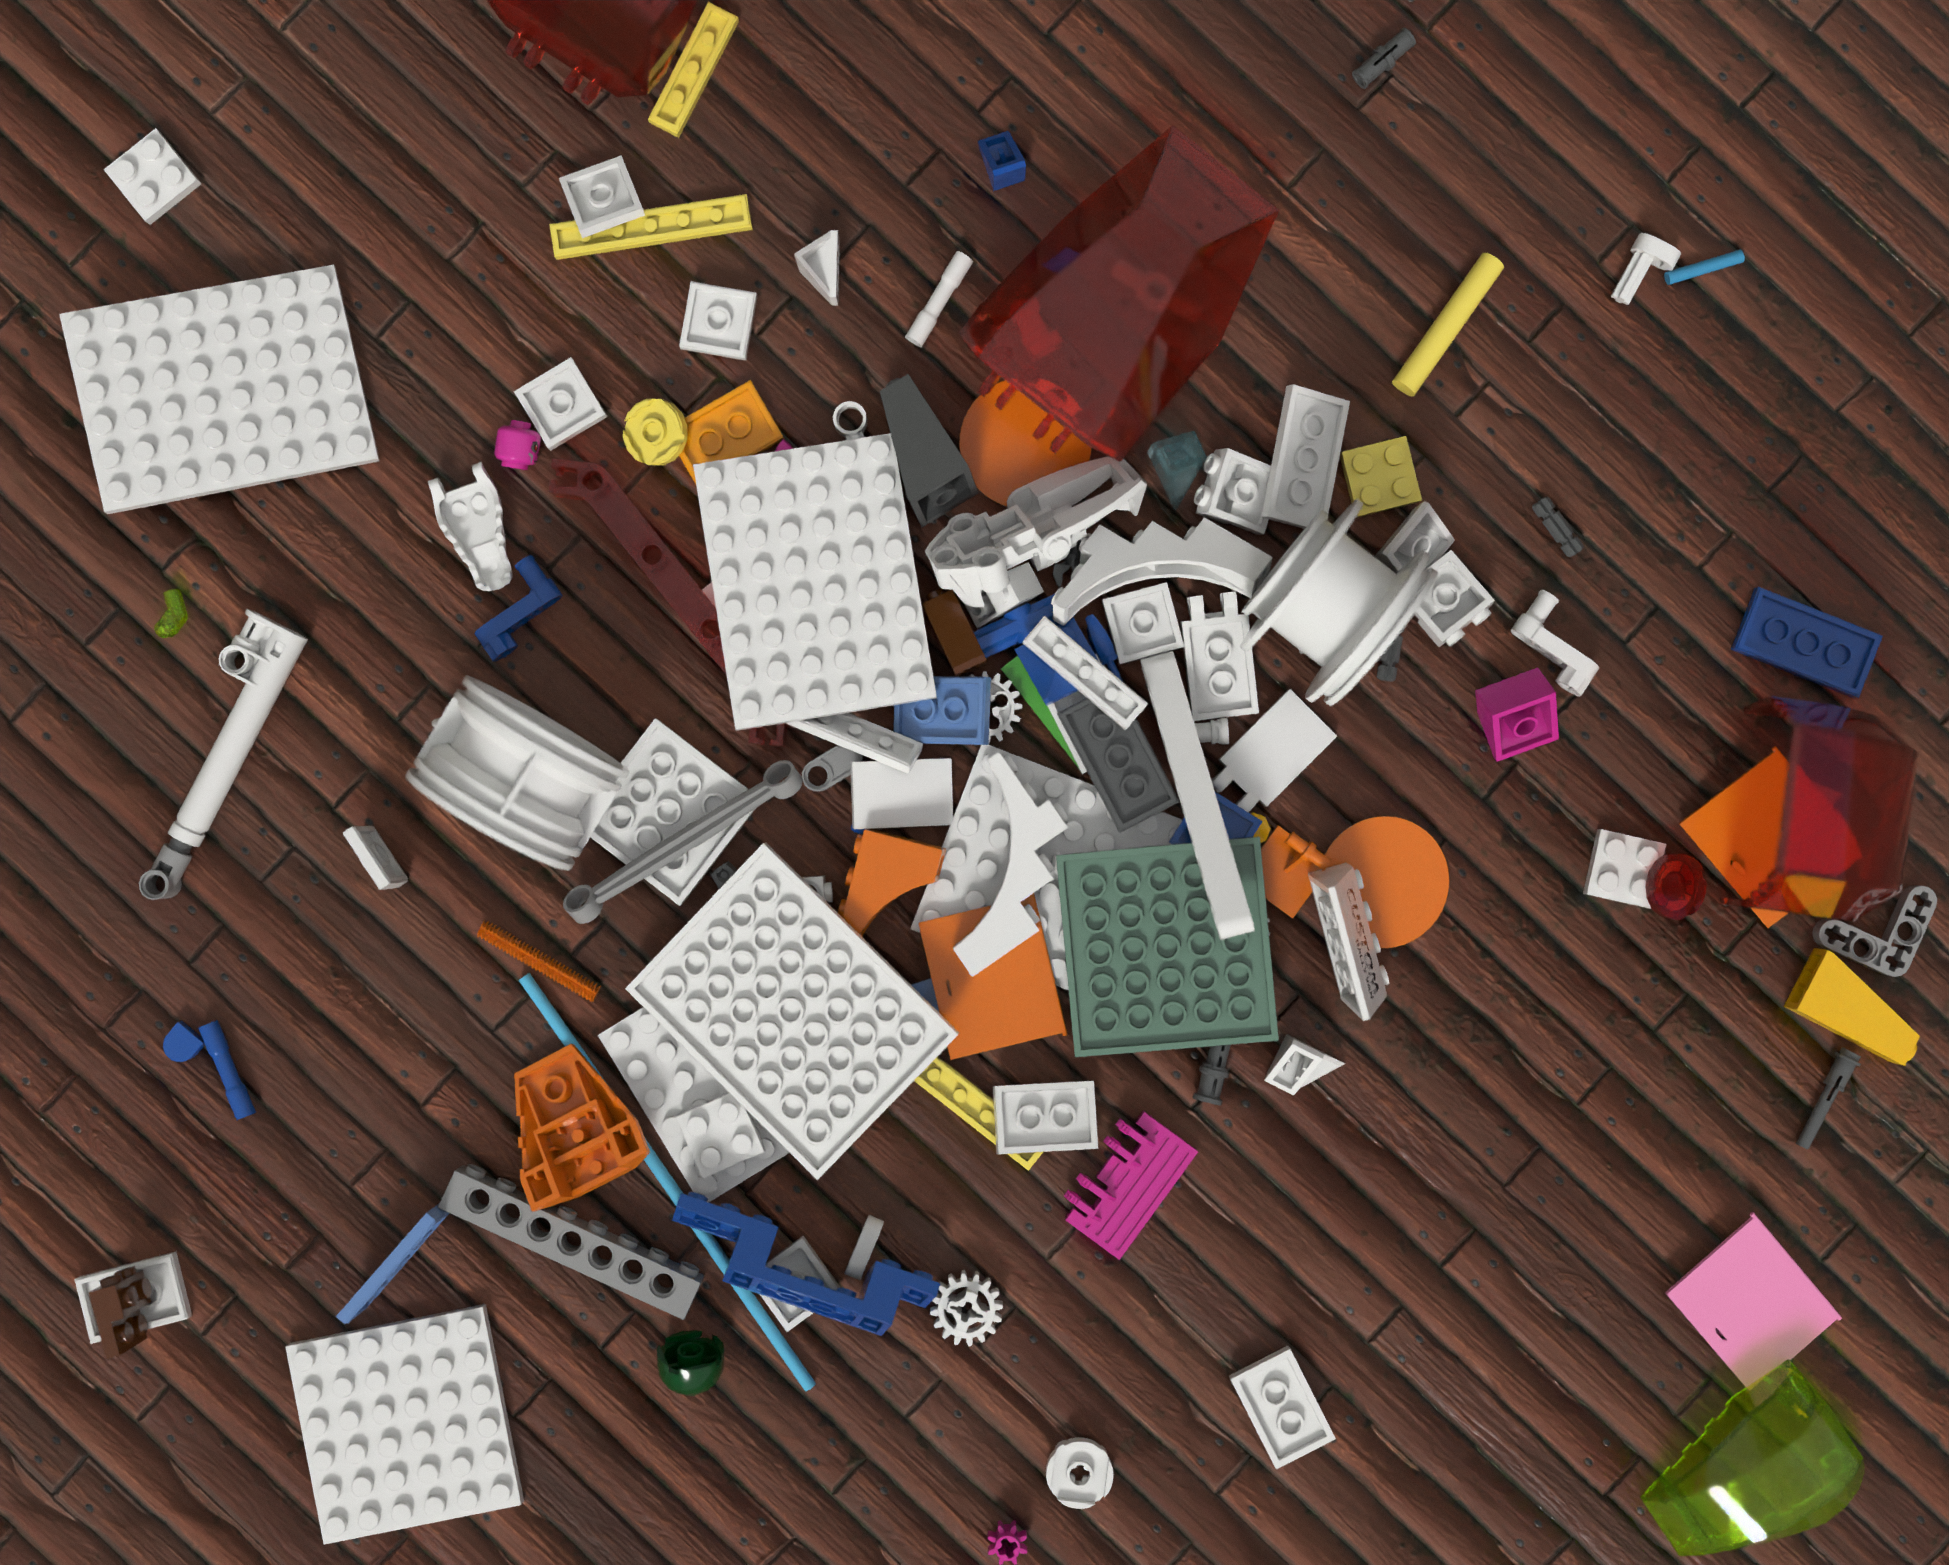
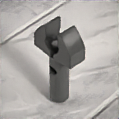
(1072, 561)

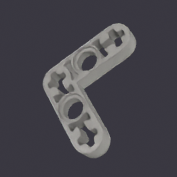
(1881, 948)

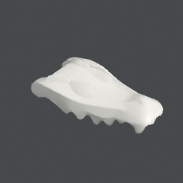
(474, 525)

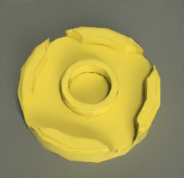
(655, 432)

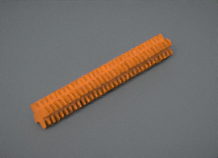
(538, 961)

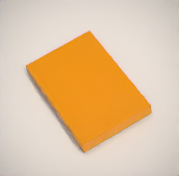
(729, 428)

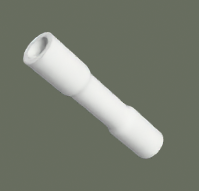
(949, 282)

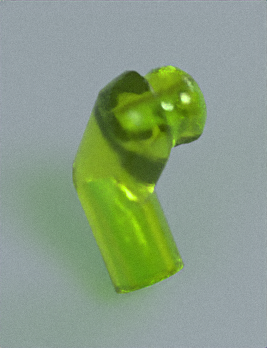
(174, 617)

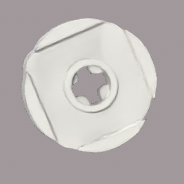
(1092, 1486)

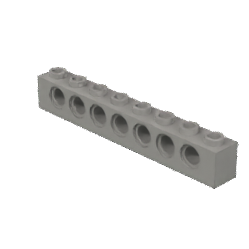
(462, 1202)

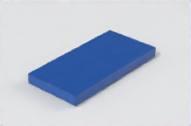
(1806, 642)

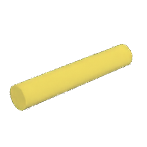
(1448, 324)

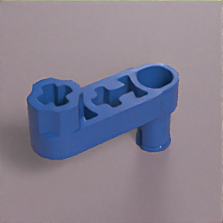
(496, 634)

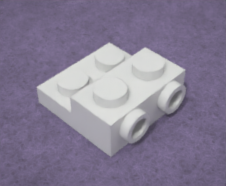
(1234, 490)
(1452, 602)

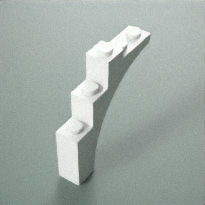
(1203, 554)
(1030, 827)

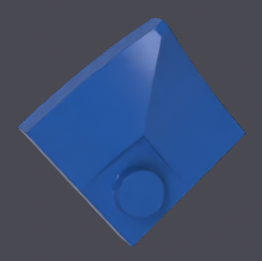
(1046, 680)

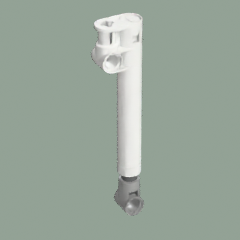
(269, 659)

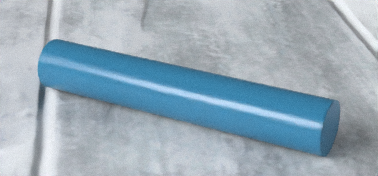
(1704, 267)

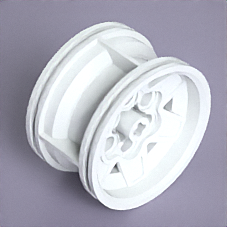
(516, 774)

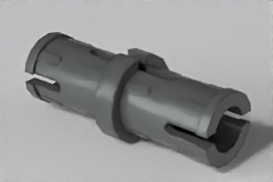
(1398, 45)

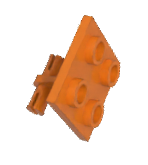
(1286, 869)

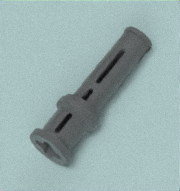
(1213, 1075)

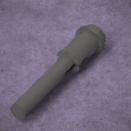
(1836, 1078)

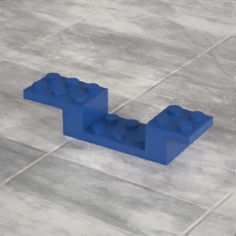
(747, 1269)

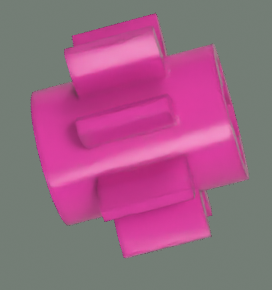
(1005, 1552)

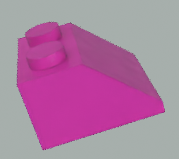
(1518, 713)

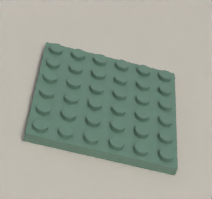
(1149, 954)

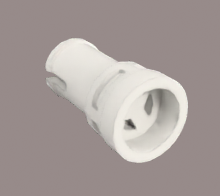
(1214, 731)

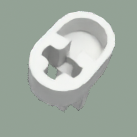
(1646, 251)

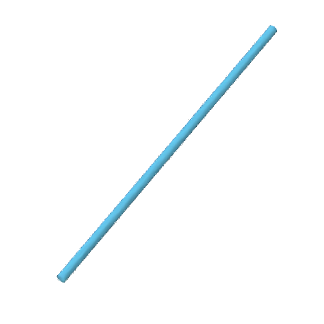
(674, 1192)

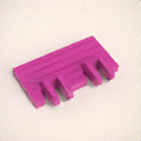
(1133, 1185)

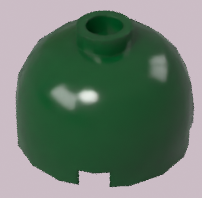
(690, 1362)

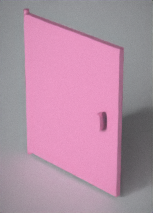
(1754, 1300)

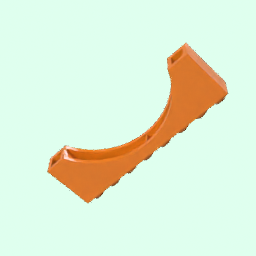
(885, 870)

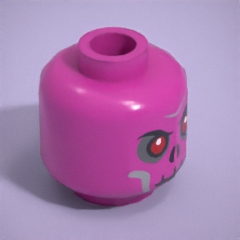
(517, 445)

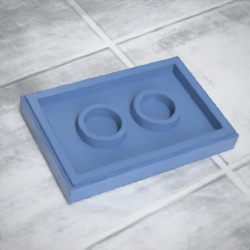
(954, 717)

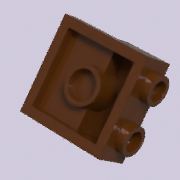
(118, 1310)

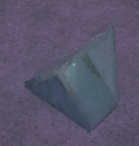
(1177, 464)

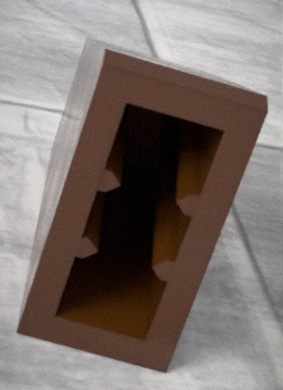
(953, 632)

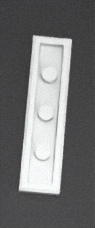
(1084, 673)
(865, 739)

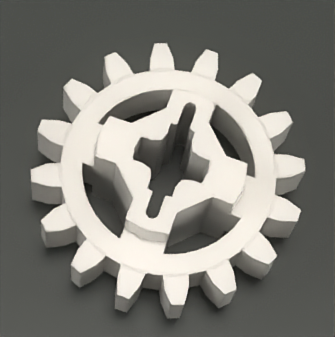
(979, 1313)

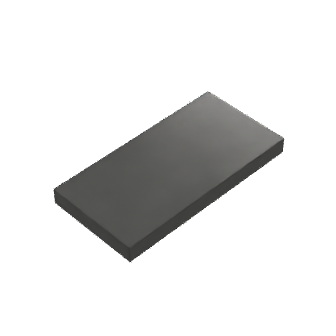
(1118, 764)

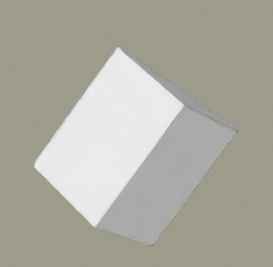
(1417, 532)

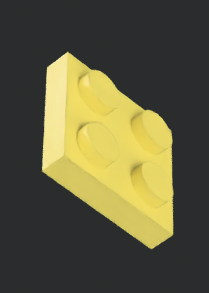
(1381, 476)

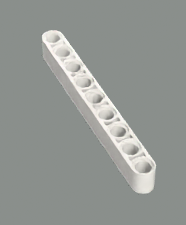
(1197, 796)

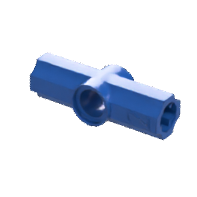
(1013, 627)

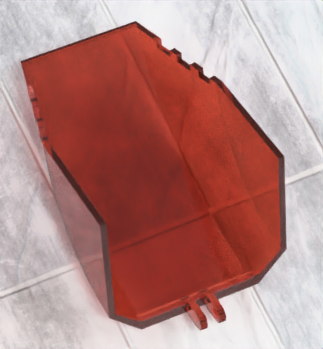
(1840, 813)

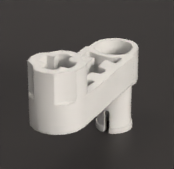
(1577, 668)

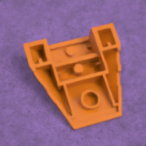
(572, 1130)

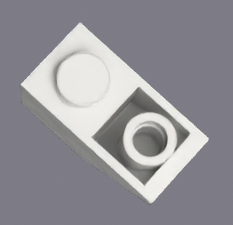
(1021, 589)

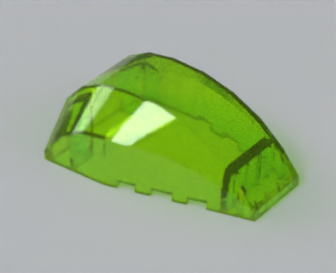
(1758, 1470)

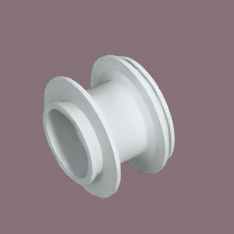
(1337, 603)

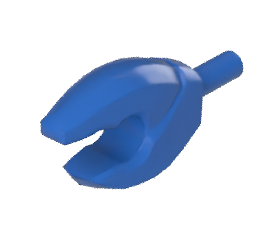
(1101, 644)

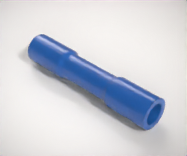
(219, 1051)

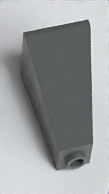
(928, 460)

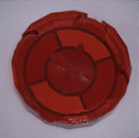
(1675, 886)

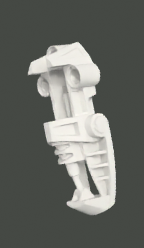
(1037, 526)

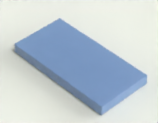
(392, 1264)

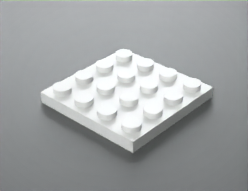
(662, 794)

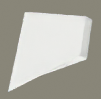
(820, 265)
(1299, 1065)

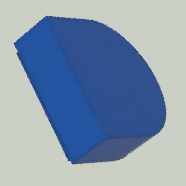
(182, 1043)

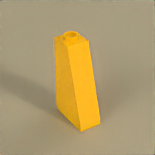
(1848, 1007)

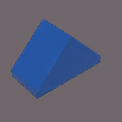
(1002, 160)

